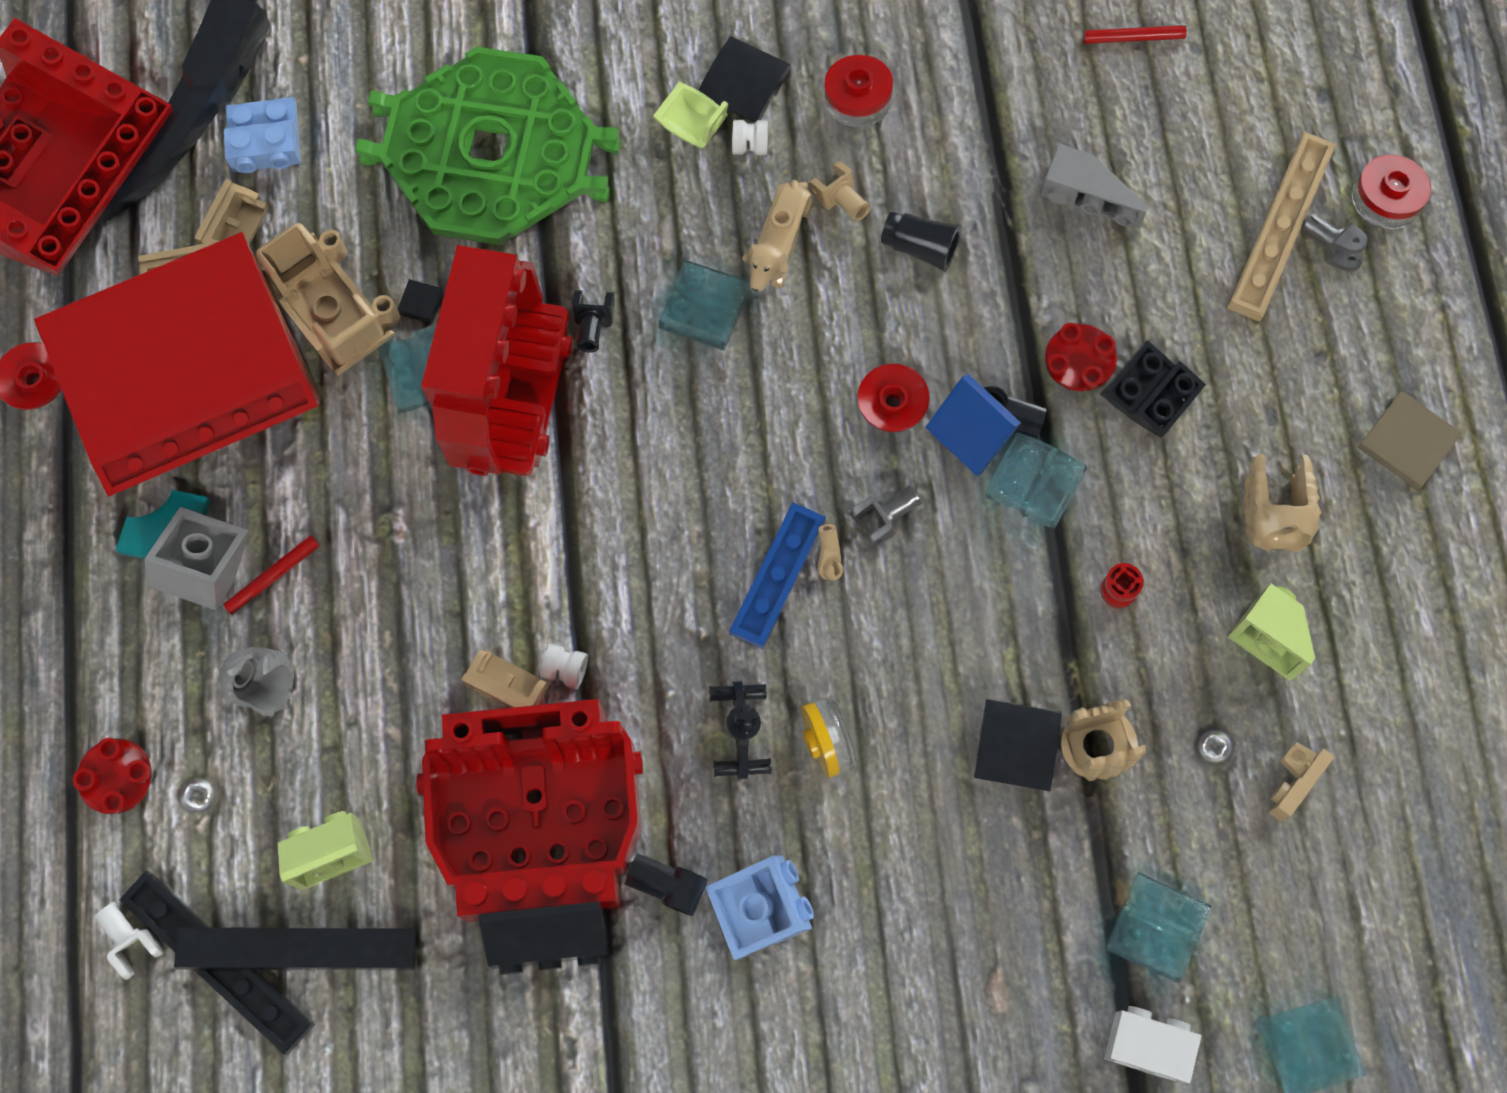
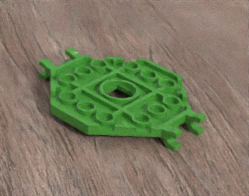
(498, 93)

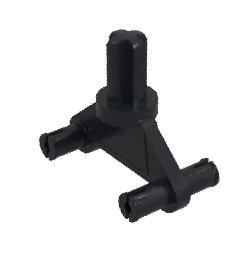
(742, 725)

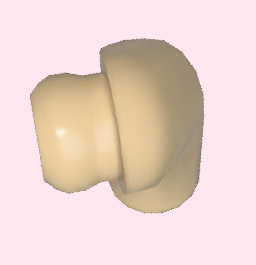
(829, 560)

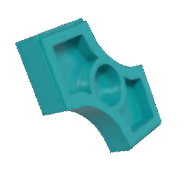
(142, 532)

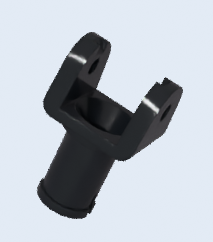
(591, 320)

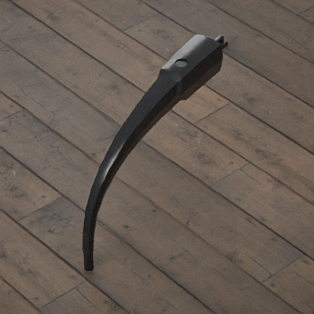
(210, 78)

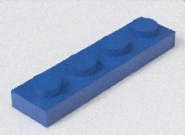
(777, 576)

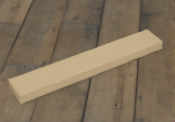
(1281, 227)

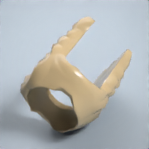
(1266, 520)
(1112, 721)

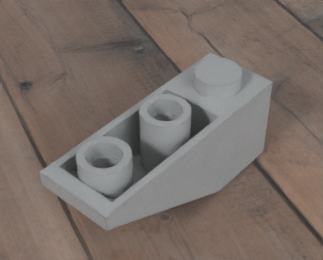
(1087, 184)

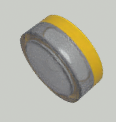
(828, 737)

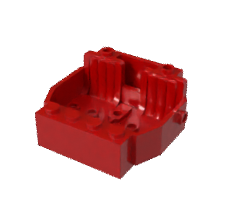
(494, 364)
(482, 814)

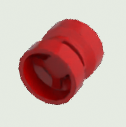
(1117, 591)

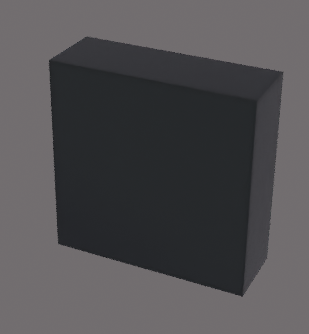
(420, 301)

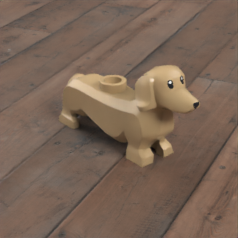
(778, 237)

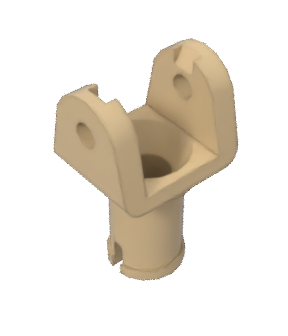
(840, 193)

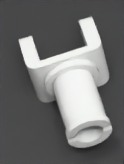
(123, 936)

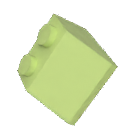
(1276, 632)
(323, 851)

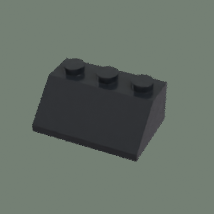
(545, 937)

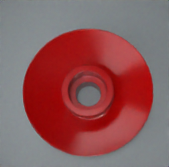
(19, 368)
(898, 383)

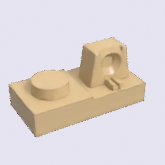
(1307, 769)

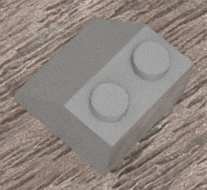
(196, 558)

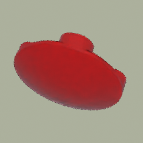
(1080, 357)
(113, 776)

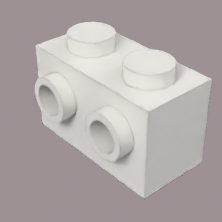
(1153, 1046)

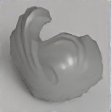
(257, 679)

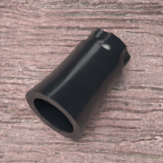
(922, 238)

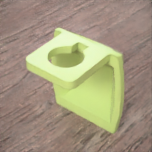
(691, 115)

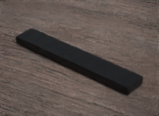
(296, 949)
(243, 989)

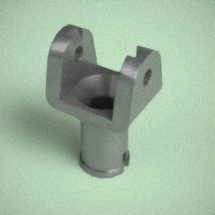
(1338, 242)
(889, 511)

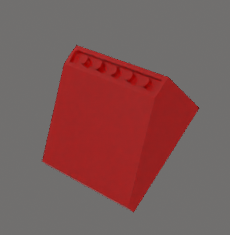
(63, 144)
(176, 363)

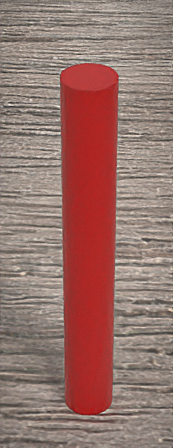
(1134, 34)
(271, 575)

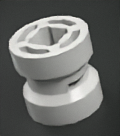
(750, 137)
(564, 666)

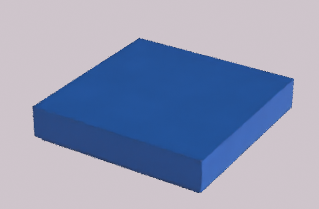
(972, 424)

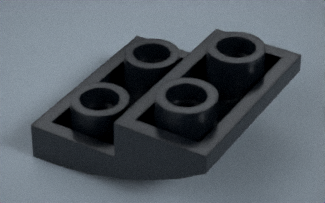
(744, 79)
(1153, 389)
(1018, 744)

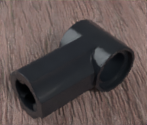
(1028, 414)
(675, 887)

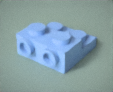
(262, 135)
(760, 906)

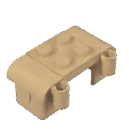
(323, 298)

